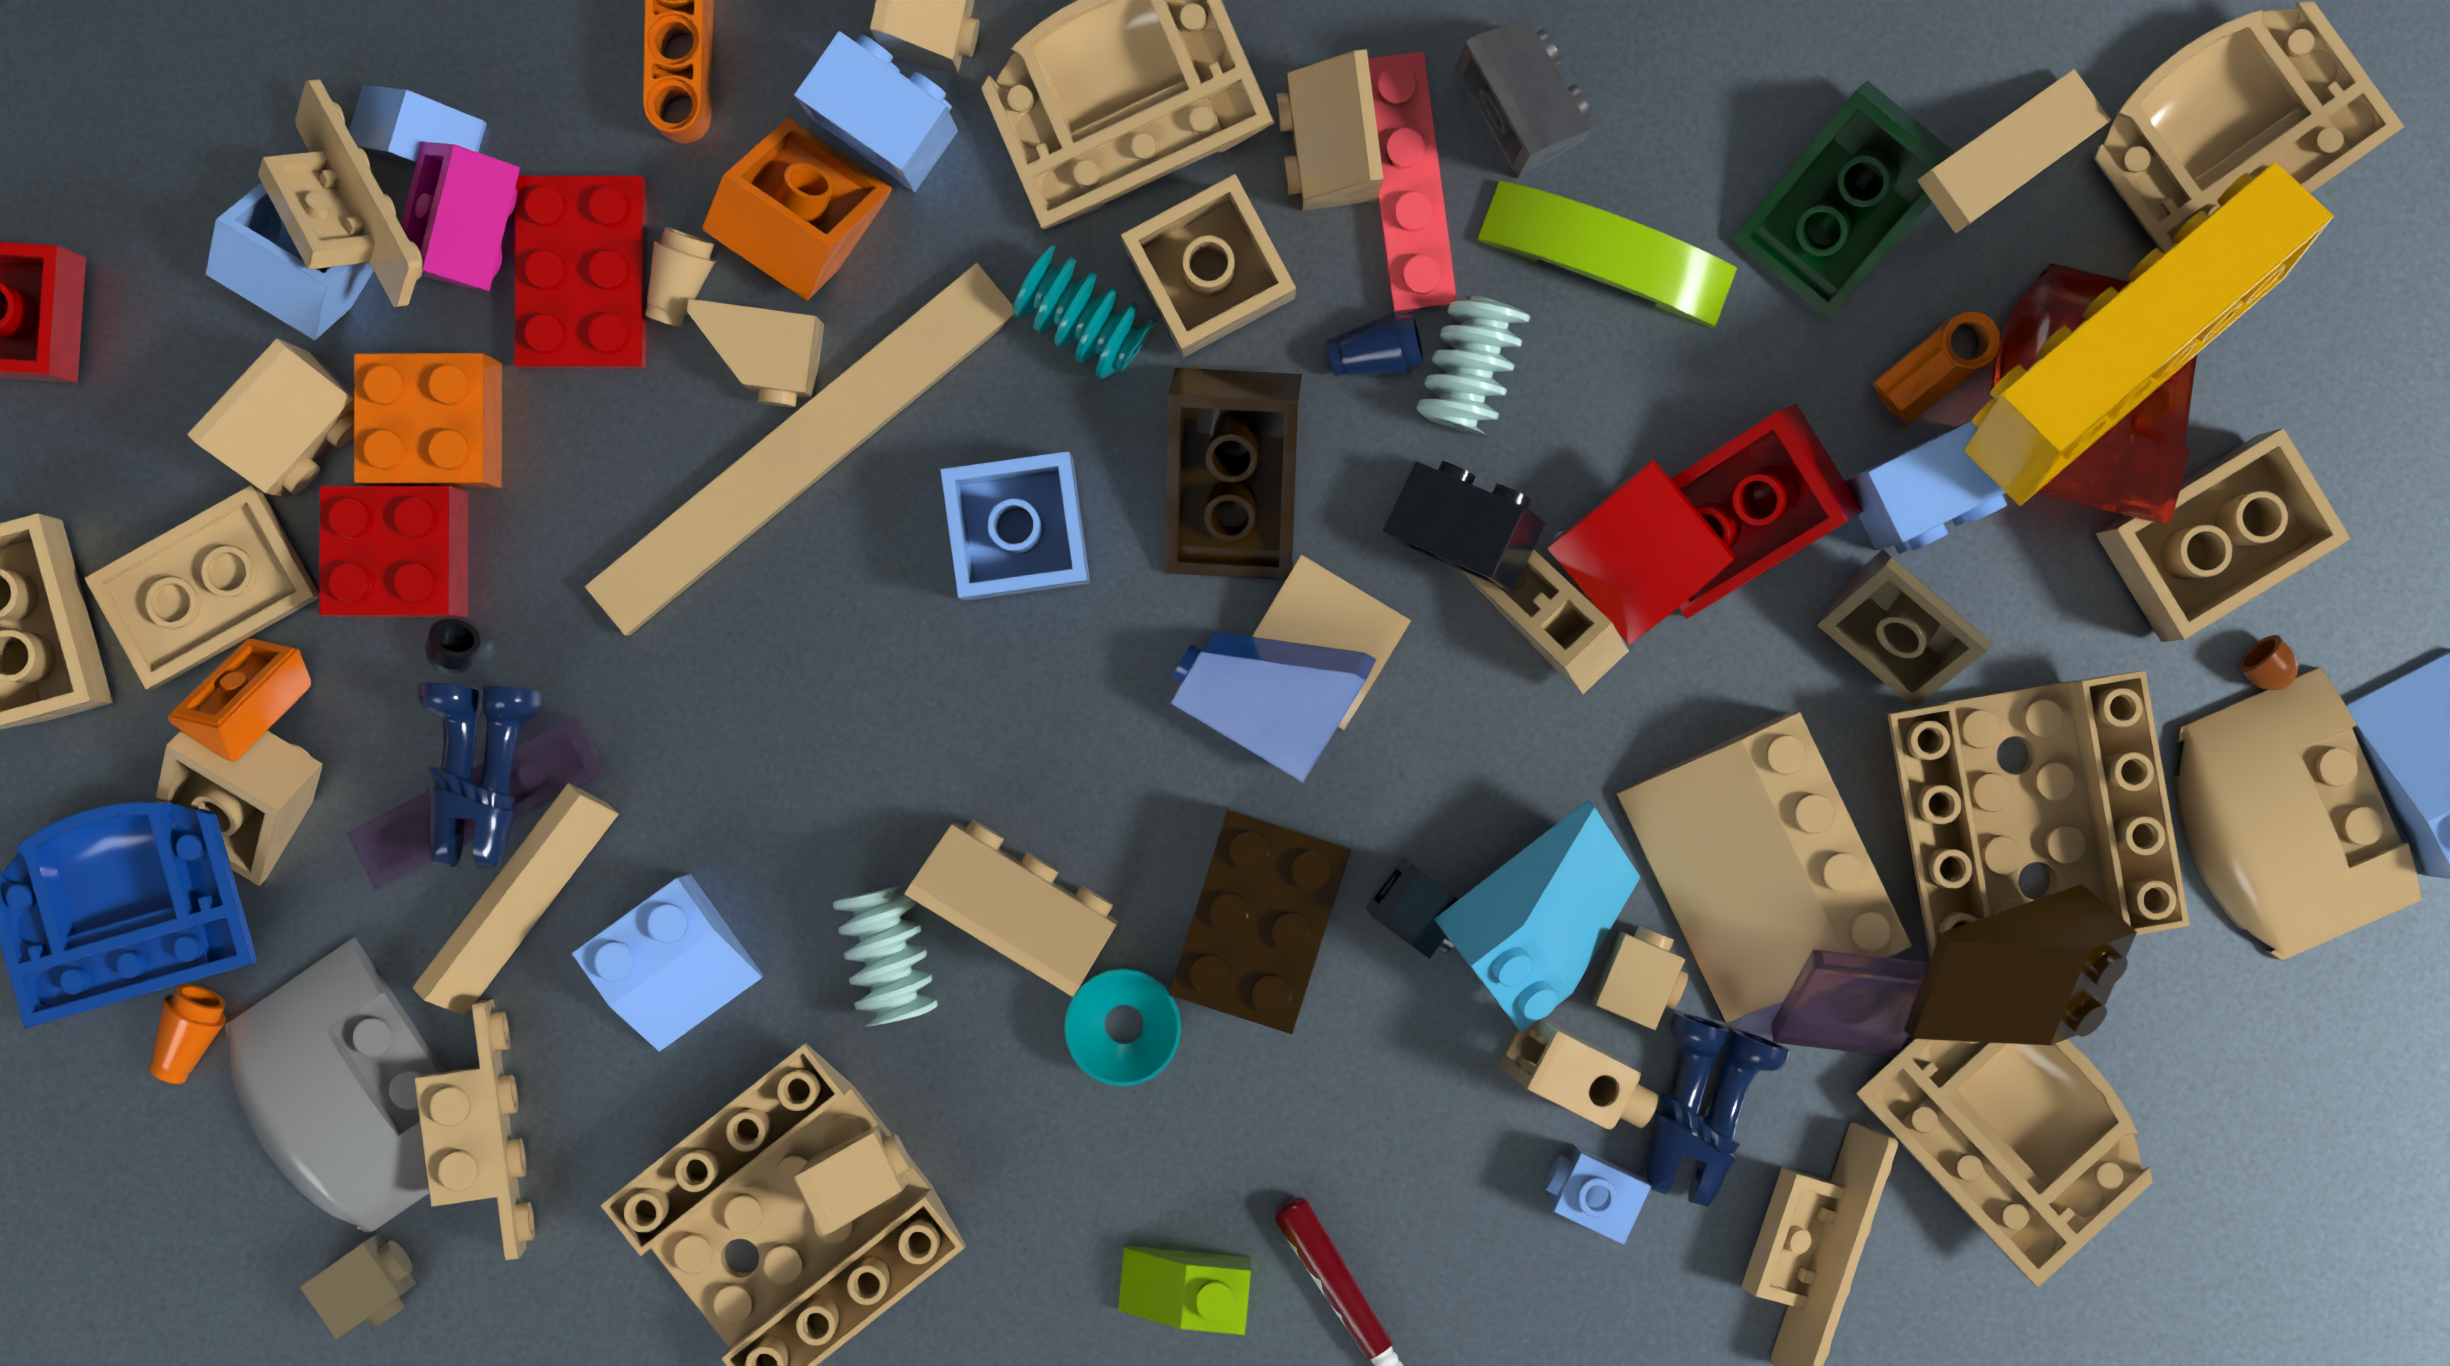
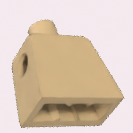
(1578, 1075)

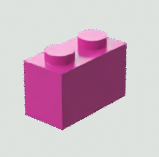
(459, 213)

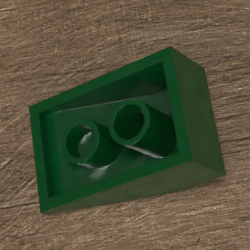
(1845, 200)

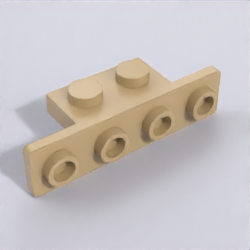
(335, 202)
(470, 1133)
(1815, 1243)

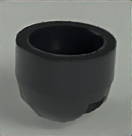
(452, 646)

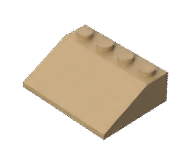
(1760, 863)

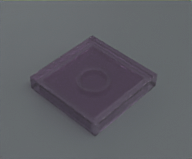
(1850, 1003)

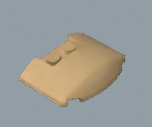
(1121, 99)
(2233, 106)
(2290, 818)
(2016, 1139)

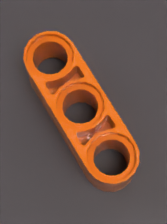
(679, 77)

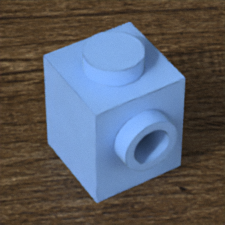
(1596, 1193)

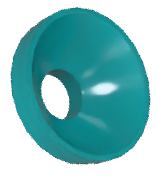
(1117, 1061)

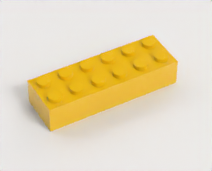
(2144, 331)

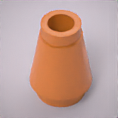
(185, 1031)

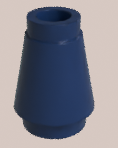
(1377, 347)

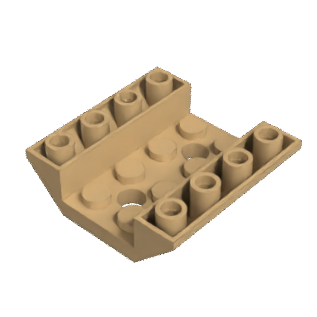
(2081, 805)
(740, 1183)

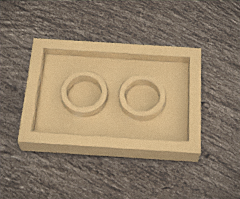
(202, 587)

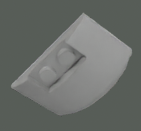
(333, 1088)

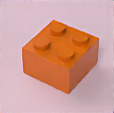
(428, 420)

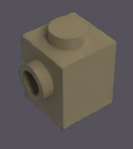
(361, 1286)

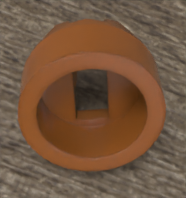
(2270, 664)

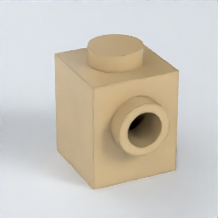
(1640, 977)

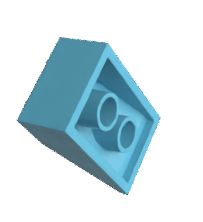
(1543, 915)

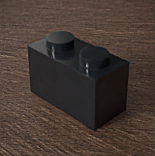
(1464, 524)

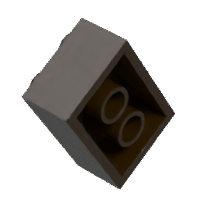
(1259, 920)

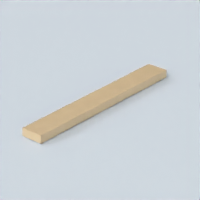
(801, 450)

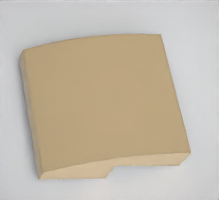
(1331, 613)

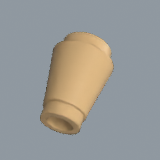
(677, 274)

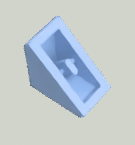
(397, 121)

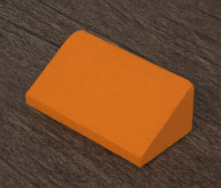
(243, 697)

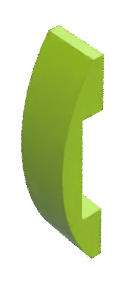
(1608, 250)

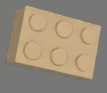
(2229, 539)

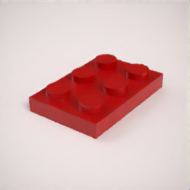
(581, 272)

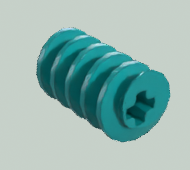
(1081, 315)

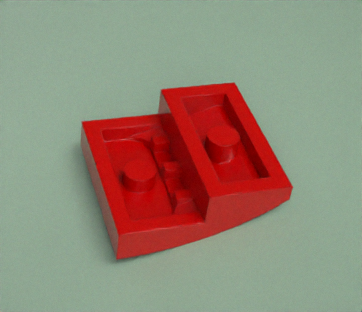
(1641, 551)

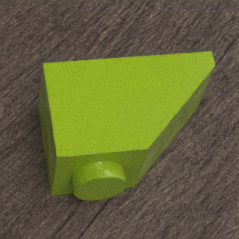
(1186, 1289)

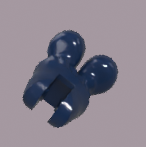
(454, 791)
(1682, 1128)

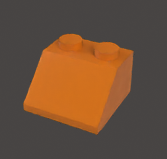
(795, 207)

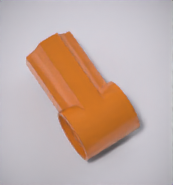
(1934, 367)

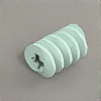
(1471, 364)
(886, 956)

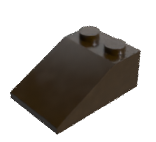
(1232, 473)
(2024, 973)

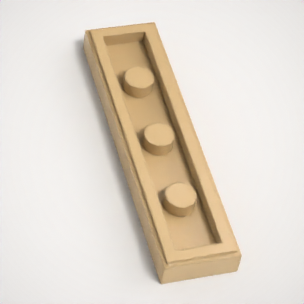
(2014, 151)
(515, 900)

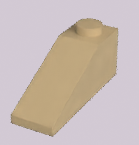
(1558, 622)

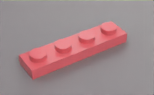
(1411, 186)

